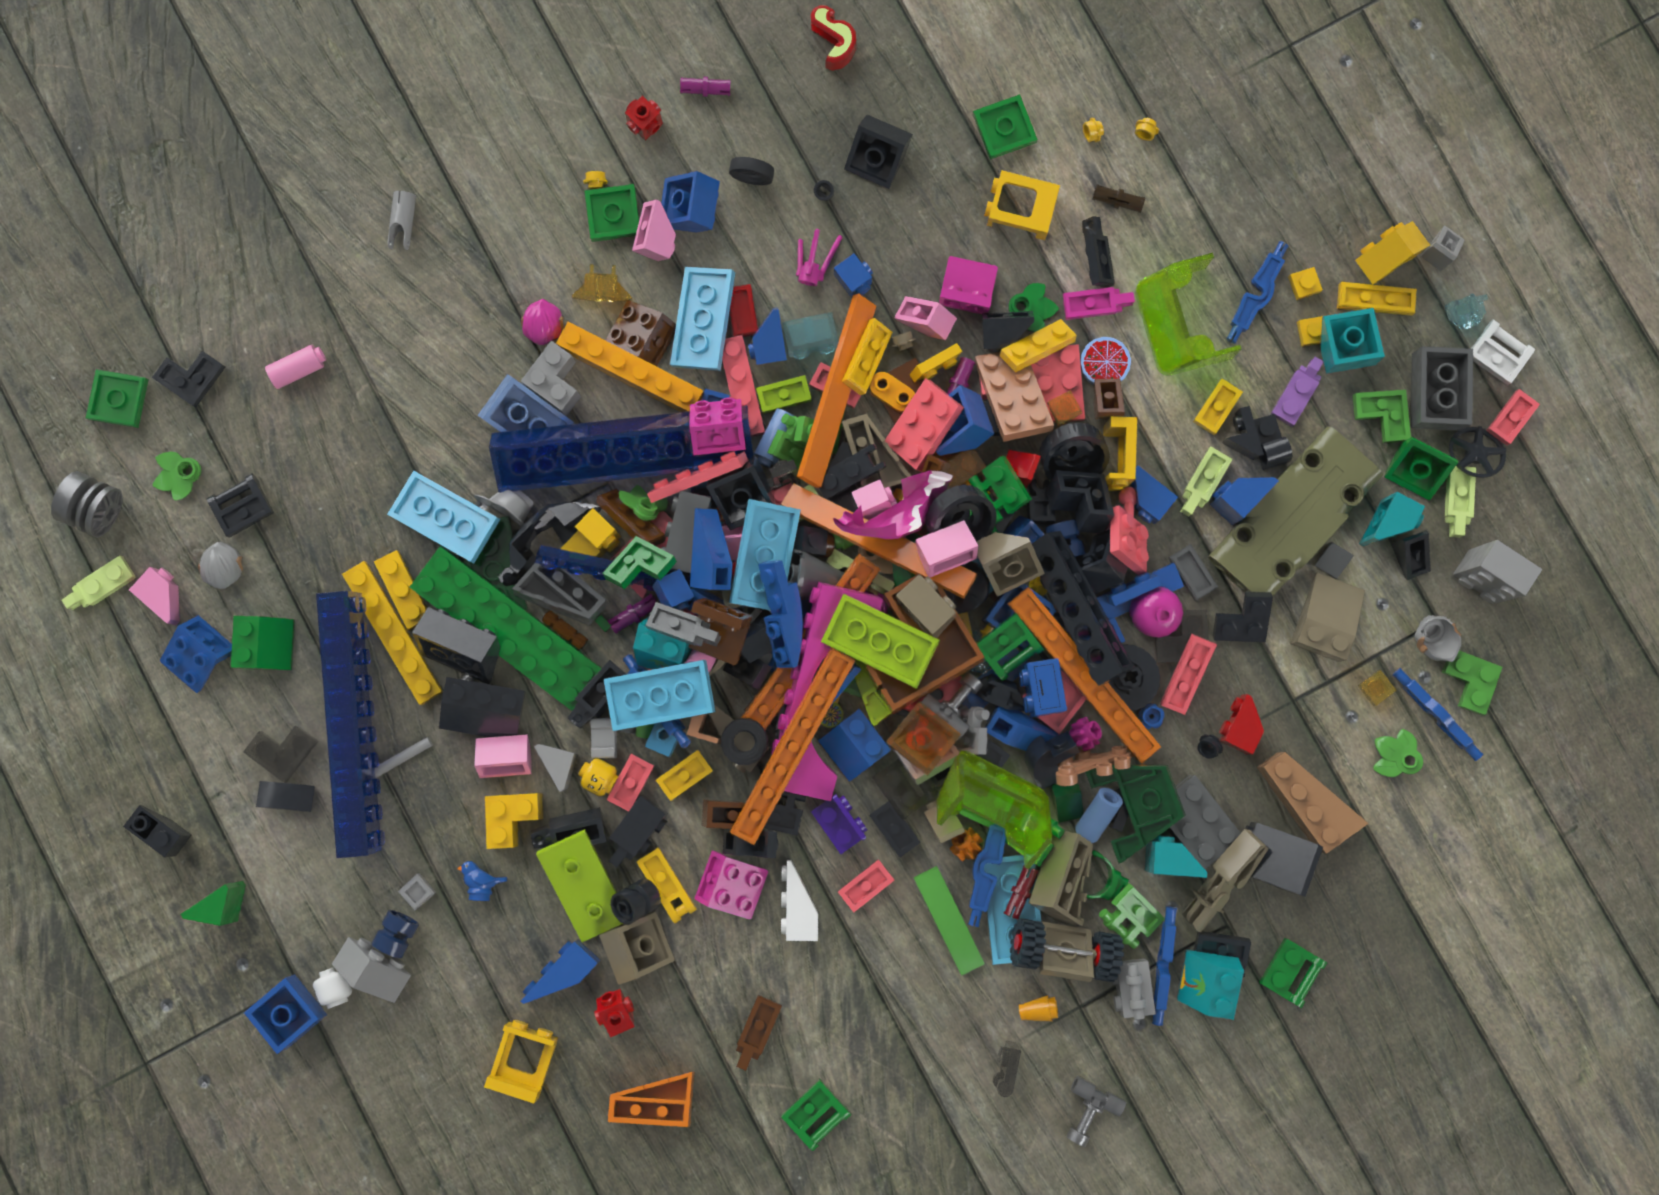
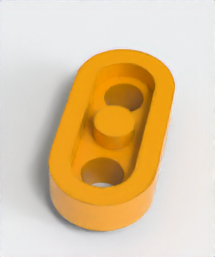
(891, 393)

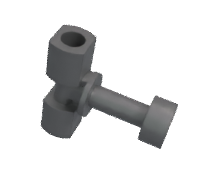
(948, 710)
(1096, 1102)

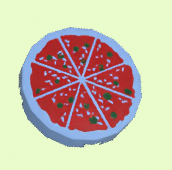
(1105, 360)

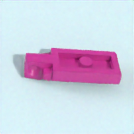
(1095, 302)

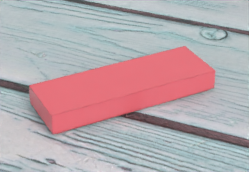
(1188, 674)

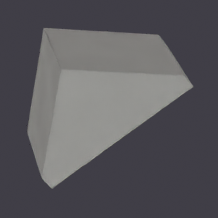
(1443, 248)
(558, 764)

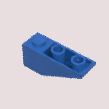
(710, 555)
(1016, 728)
(568, 970)

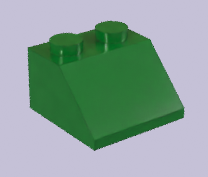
(262, 643)

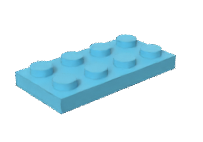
(702, 318)
(443, 517)
(766, 536)
(659, 695)
(999, 924)

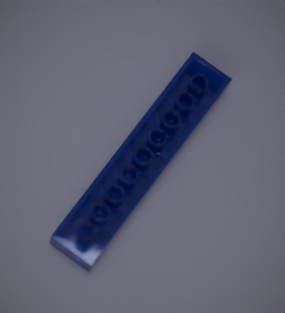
(599, 451)
(349, 724)

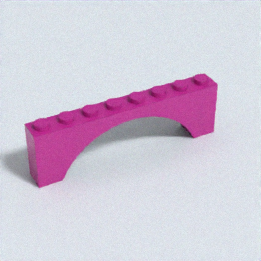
(812, 775)

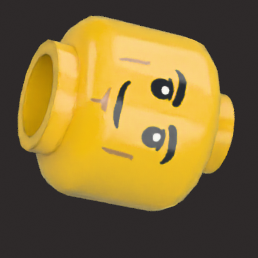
(598, 777)

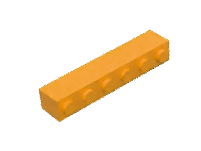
(629, 368)

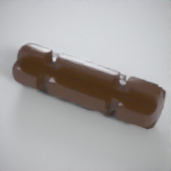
(564, 629)

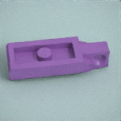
(1298, 392)

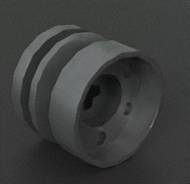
(86, 504)

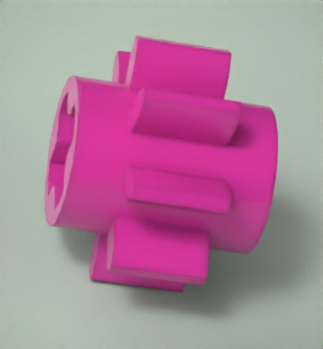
(1086, 733)

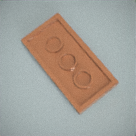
(1013, 398)

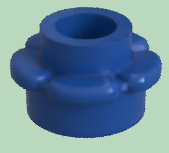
(1158, 714)

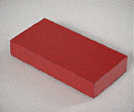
(743, 311)

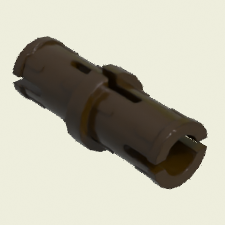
(1118, 198)

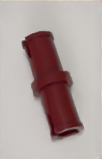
(1021, 892)

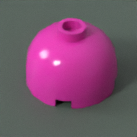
(1156, 612)

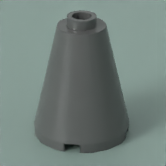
(809, 571)

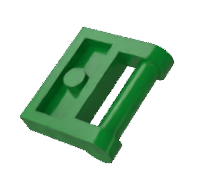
(1005, 639)
(1285, 968)
(810, 1108)

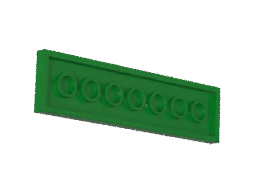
(522, 637)

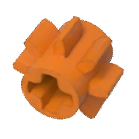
(966, 845)

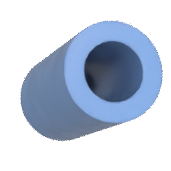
(775, 424)
(1099, 814)

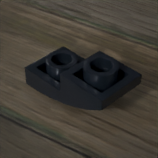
(285, 796)

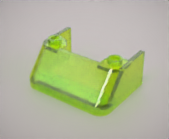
(1165, 324)
(1000, 799)

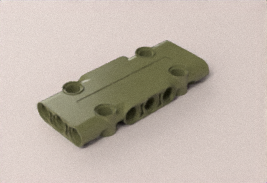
(1296, 514)

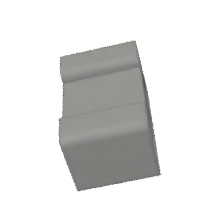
(603, 739)

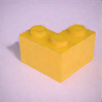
(1396, 248)
(593, 536)
(503, 814)

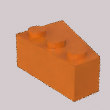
(657, 1103)

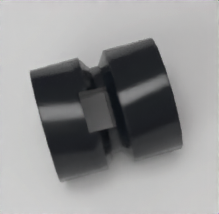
(635, 901)

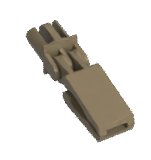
(1231, 870)

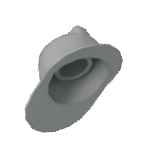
(509, 503)

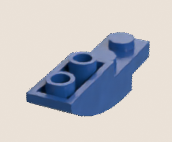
(785, 623)

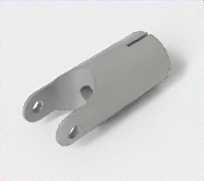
(401, 217)

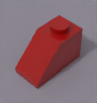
(1023, 464)

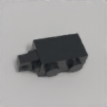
(593, 698)
(568, 825)
(636, 830)

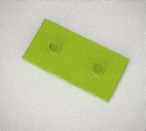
(880, 641)
(580, 884)

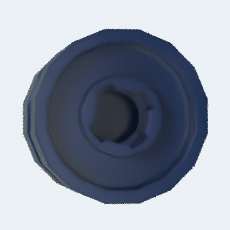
(1070, 532)
(394, 935)

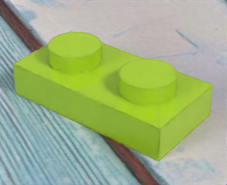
(784, 394)

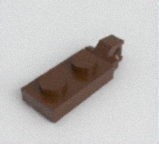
(757, 1030)

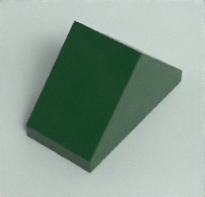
(1067, 802)

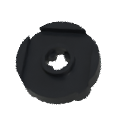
(977, 593)

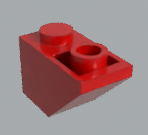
(1244, 726)

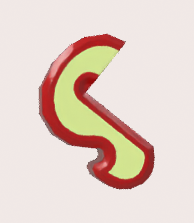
(836, 32)

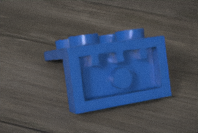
(195, 652)

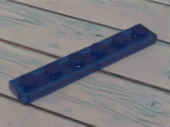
(580, 563)

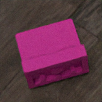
(968, 285)
(717, 426)
(731, 885)

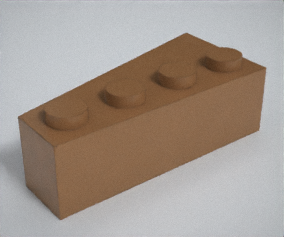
(1311, 804)

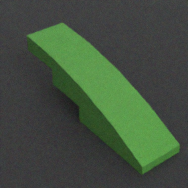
(949, 920)

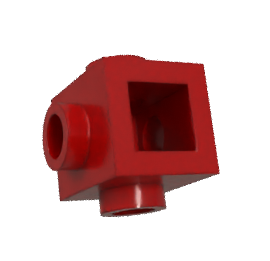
(643, 117)
(615, 1012)

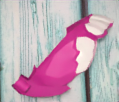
(904, 517)

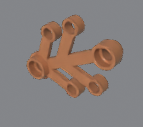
(1085, 761)

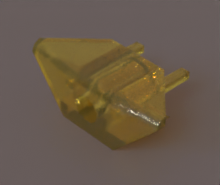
(601, 288)

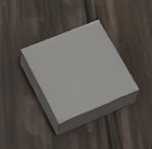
(417, 891)

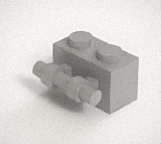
(1134, 990)

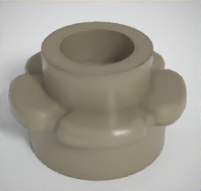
(903, 340)

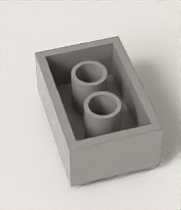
(1496, 572)

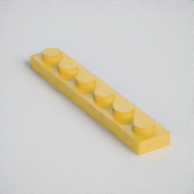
(393, 634)

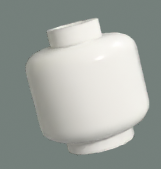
(331, 988)

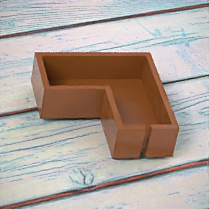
(953, 657)

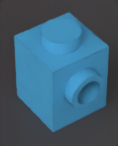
(661, 741)

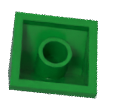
(1420, 467)
(219, 907)

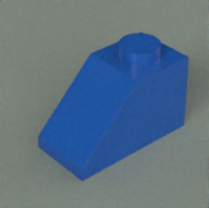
(768, 340)
(1152, 497)

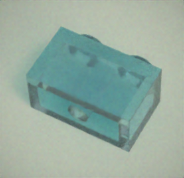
(810, 335)

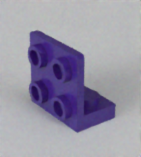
(839, 824)

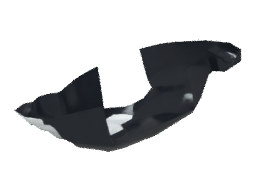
(560, 516)

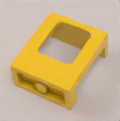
(1043, 207)
(1126, 430)
(514, 1081)

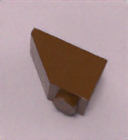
(1108, 398)
(720, 813)

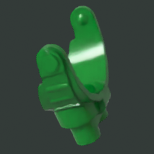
(1114, 882)

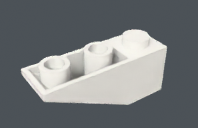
(801, 913)

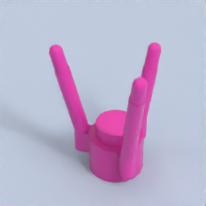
(810, 273)

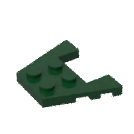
(1149, 801)

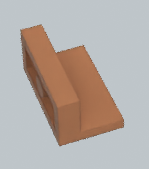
(696, 729)

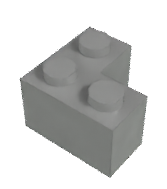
(547, 377)
(370, 970)

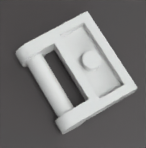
(1496, 358)

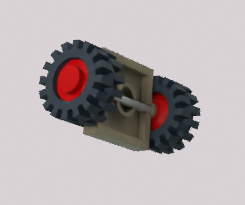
(1066, 951)

